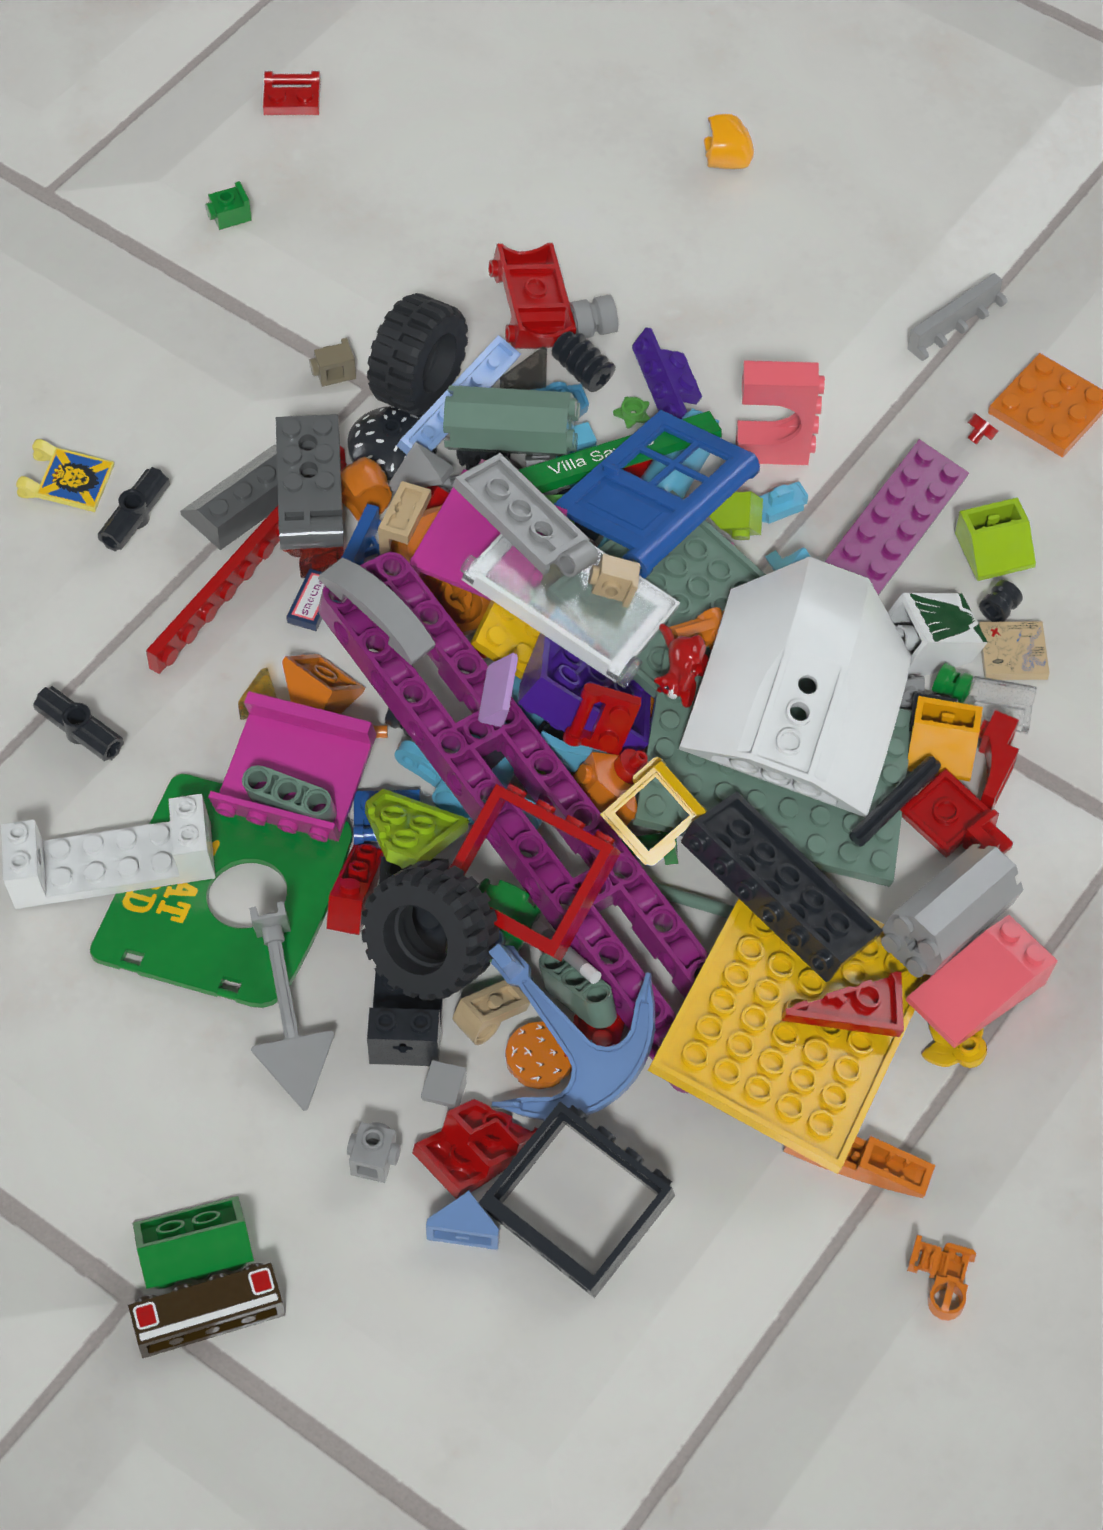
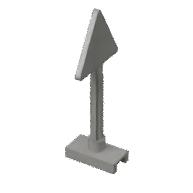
(295, 1059)

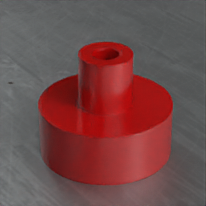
(980, 429)
(629, 763)

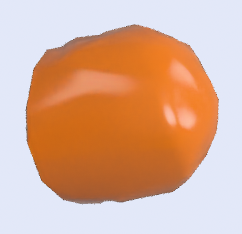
(364, 484)

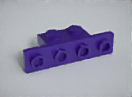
(666, 375)

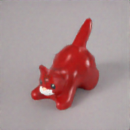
(686, 662)

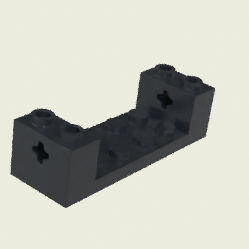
(400, 1017)

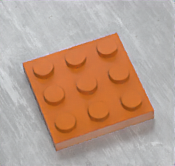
(1049, 405)

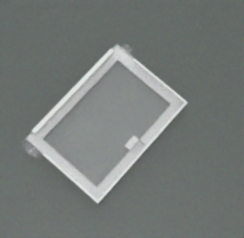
(568, 612)

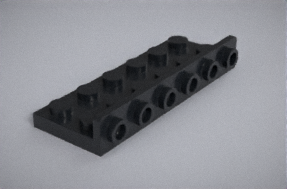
(780, 885)

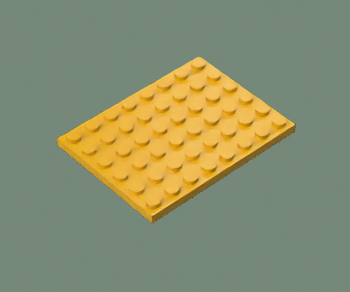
(776, 1075)

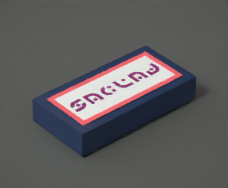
(305, 607)

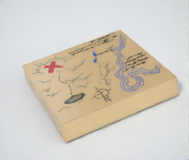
(1014, 651)

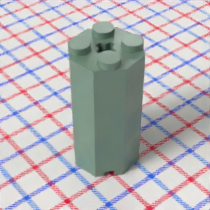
(511, 421)

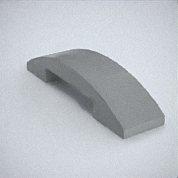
(382, 606)

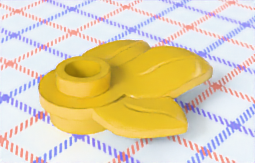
(944, 1055)

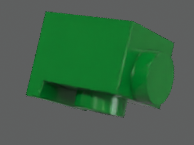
(229, 207)

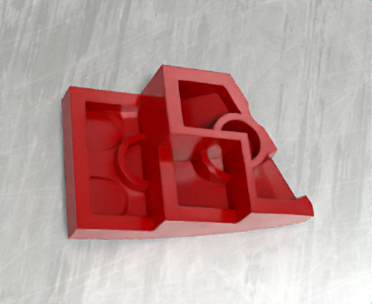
(471, 1147)

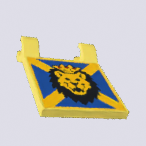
(69, 478)

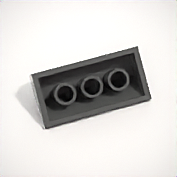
(237, 501)

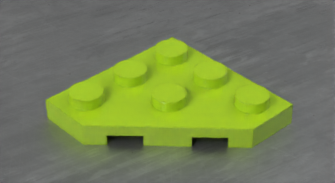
(411, 829)

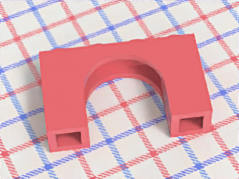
(789, 386)

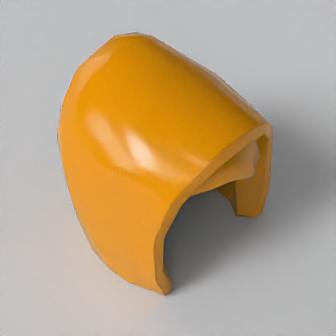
(730, 143)

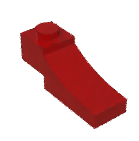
(999, 754)

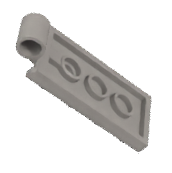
(520, 512)

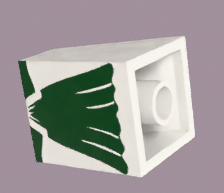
(937, 630)

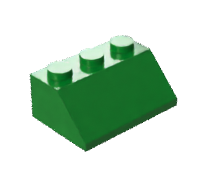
(192, 1243)

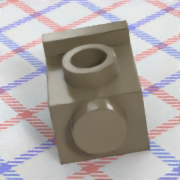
(333, 363)

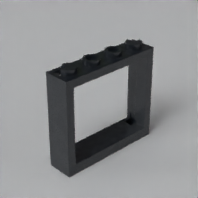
(603, 1141)

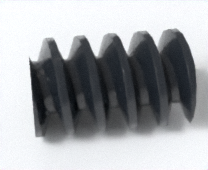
(583, 360)

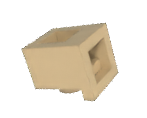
(615, 579)

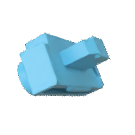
(783, 502)

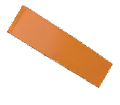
(883, 1167)

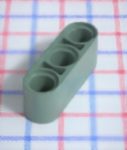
(279, 785)
(588, 1001)

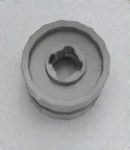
(596, 316)

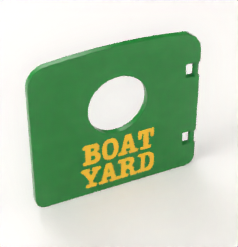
(183, 938)

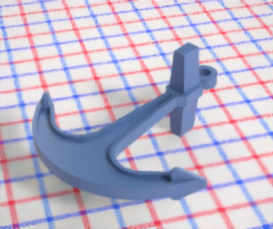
(597, 1071)

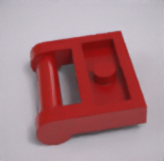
(291, 99)
(612, 721)

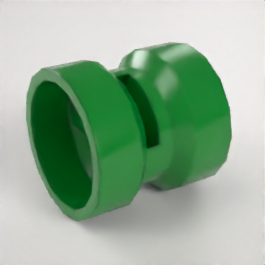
(952, 683)

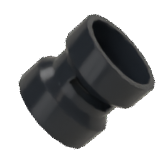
(1003, 599)

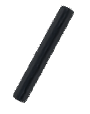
(895, 801)

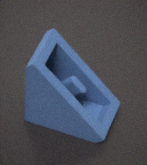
(463, 1224)

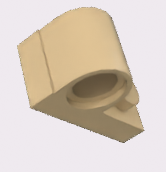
(483, 1011)

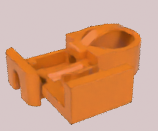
(949, 1273)

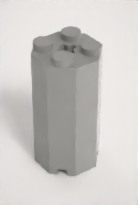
(951, 910)

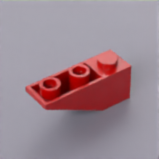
(352, 889)

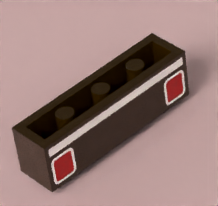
(206, 1309)

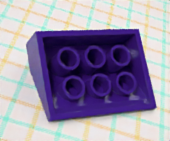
(554, 688)

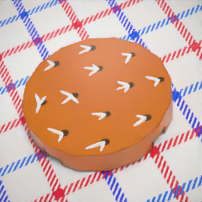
(536, 1057)

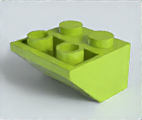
(996, 539)

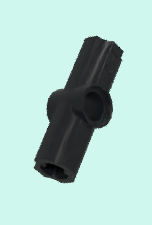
(133, 509)
(91, 731)

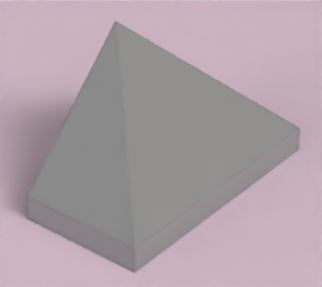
(421, 469)

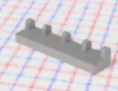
(955, 316)

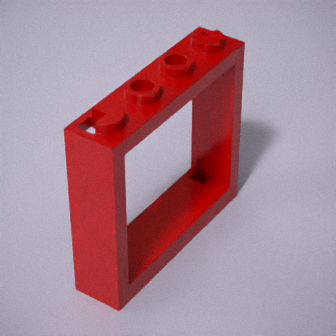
(589, 888)

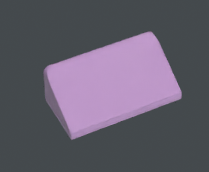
(498, 690)

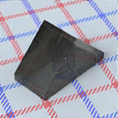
(528, 374)

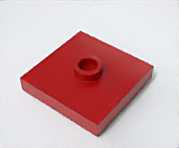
(944, 812)

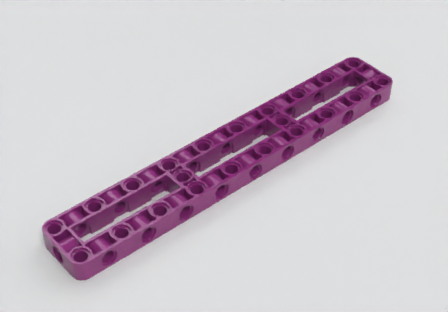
(512, 832)

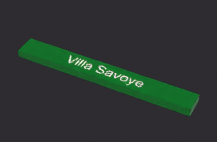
(575, 466)

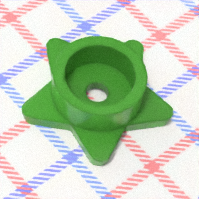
(632, 404)

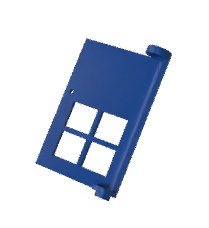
(640, 512)

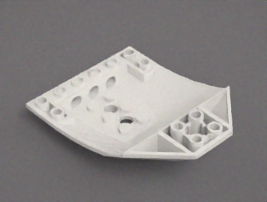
(793, 627)

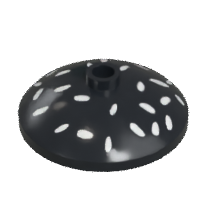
(378, 434)

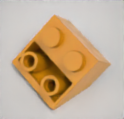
(947, 733)

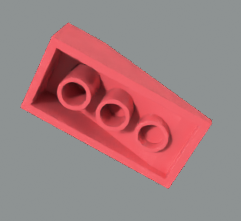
(983, 981)

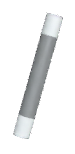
(571, 955)

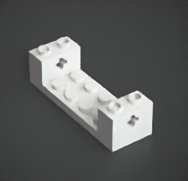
(110, 860)

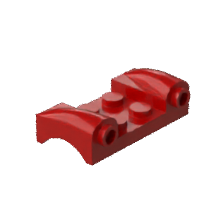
(534, 296)

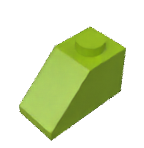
(740, 515)

